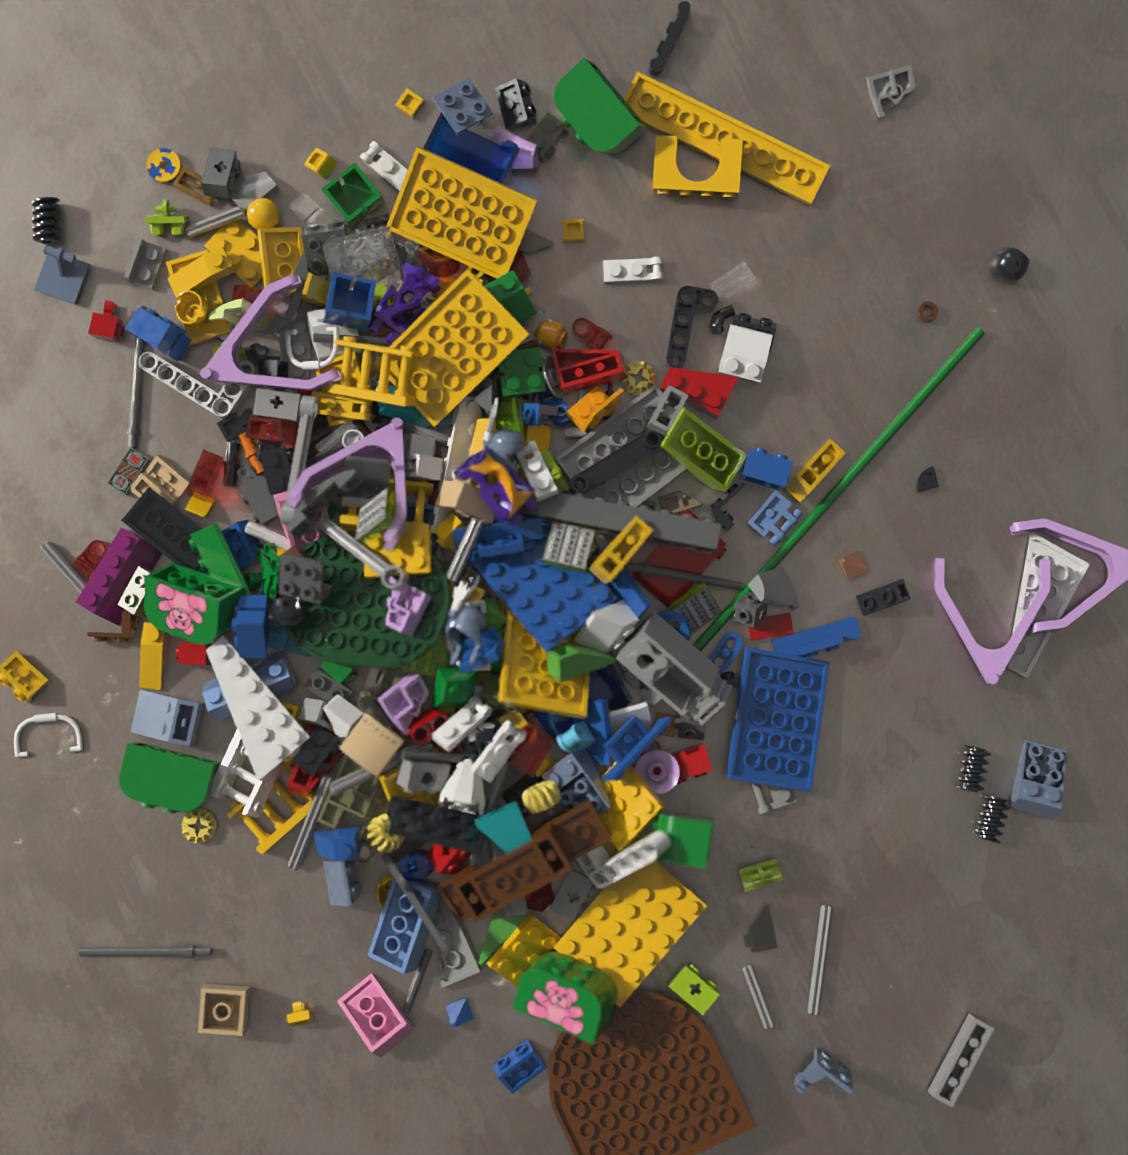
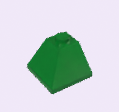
(453, 687)

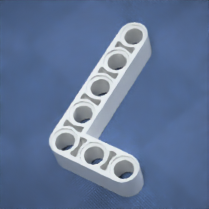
(197, 388)
(605, 870)

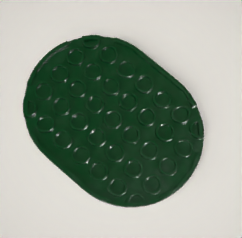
(352, 619)

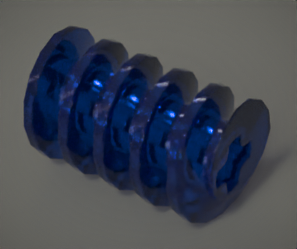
(416, 865)

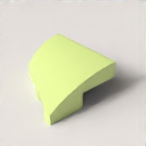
(233, 313)

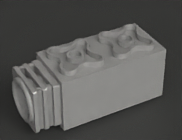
(675, 669)

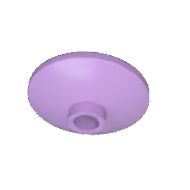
(666, 779)

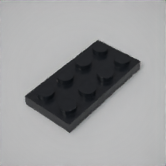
(164, 528)
(432, 824)

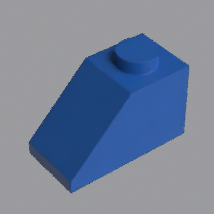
(339, 844)

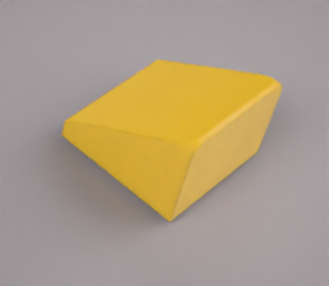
(320, 163)
(200, 507)

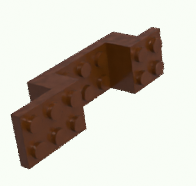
(528, 867)

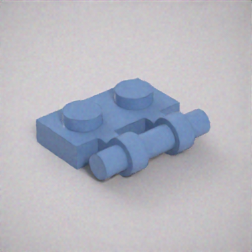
(770, 513)

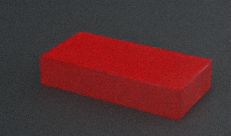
(772, 627)

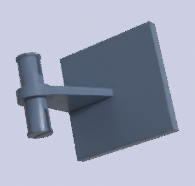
(463, 106)
(61, 275)
(821, 1067)

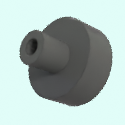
(256, 352)

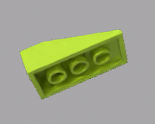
(703, 451)

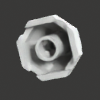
(464, 790)

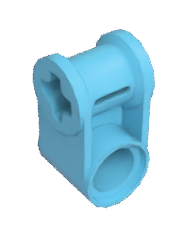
(576, 738)

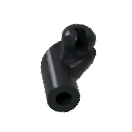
(718, 318)

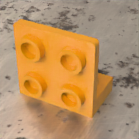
(593, 407)

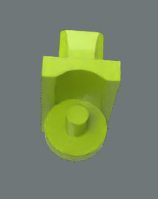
(157, 221)
(760, 874)

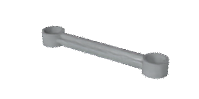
(308, 413)
(361, 552)

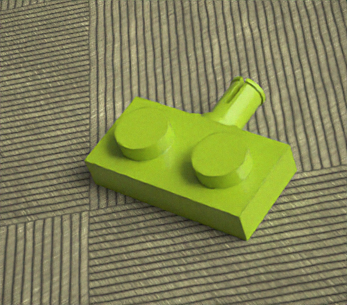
(554, 469)

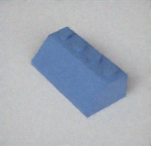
(274, 672)
(400, 930)

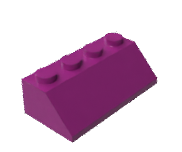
(114, 574)

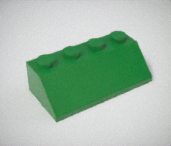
(512, 296)
(216, 555)

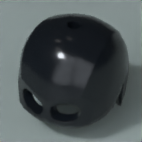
(1004, 264)
(288, 610)

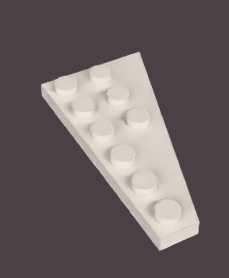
(459, 444)
(1065, 576)
(260, 717)

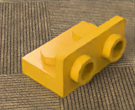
(21, 677)

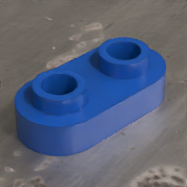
(560, 419)
(724, 652)

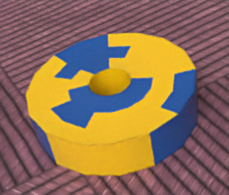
(162, 156)

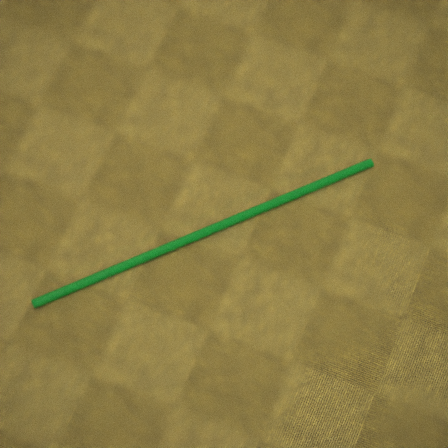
(845, 481)

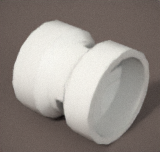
(351, 437)

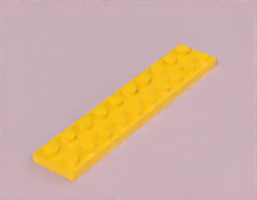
(704, 126)

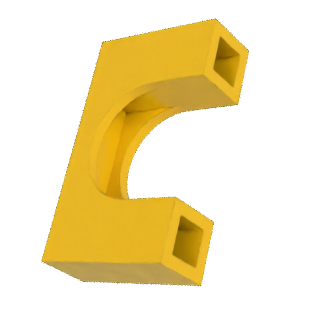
(724, 181)

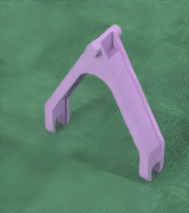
(225, 363)
(381, 444)
(1113, 555)
(992, 662)

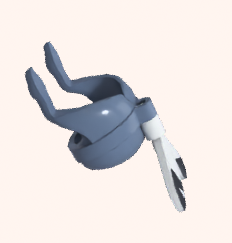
(503, 442)
(465, 619)

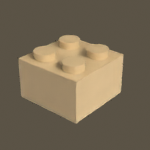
(464, 501)
(224, 1009)

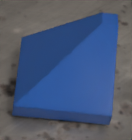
(459, 1012)

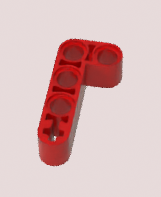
(425, 723)

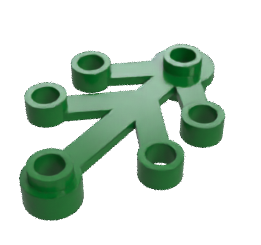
(272, 569)

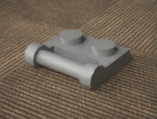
(779, 795)

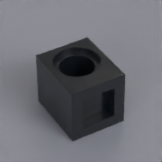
(273, 367)

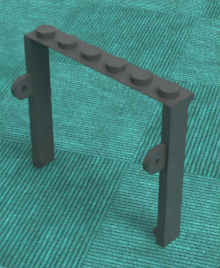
(406, 847)

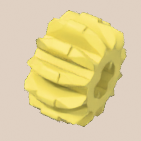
(541, 796)
(379, 835)

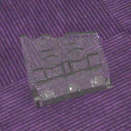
(363, 255)

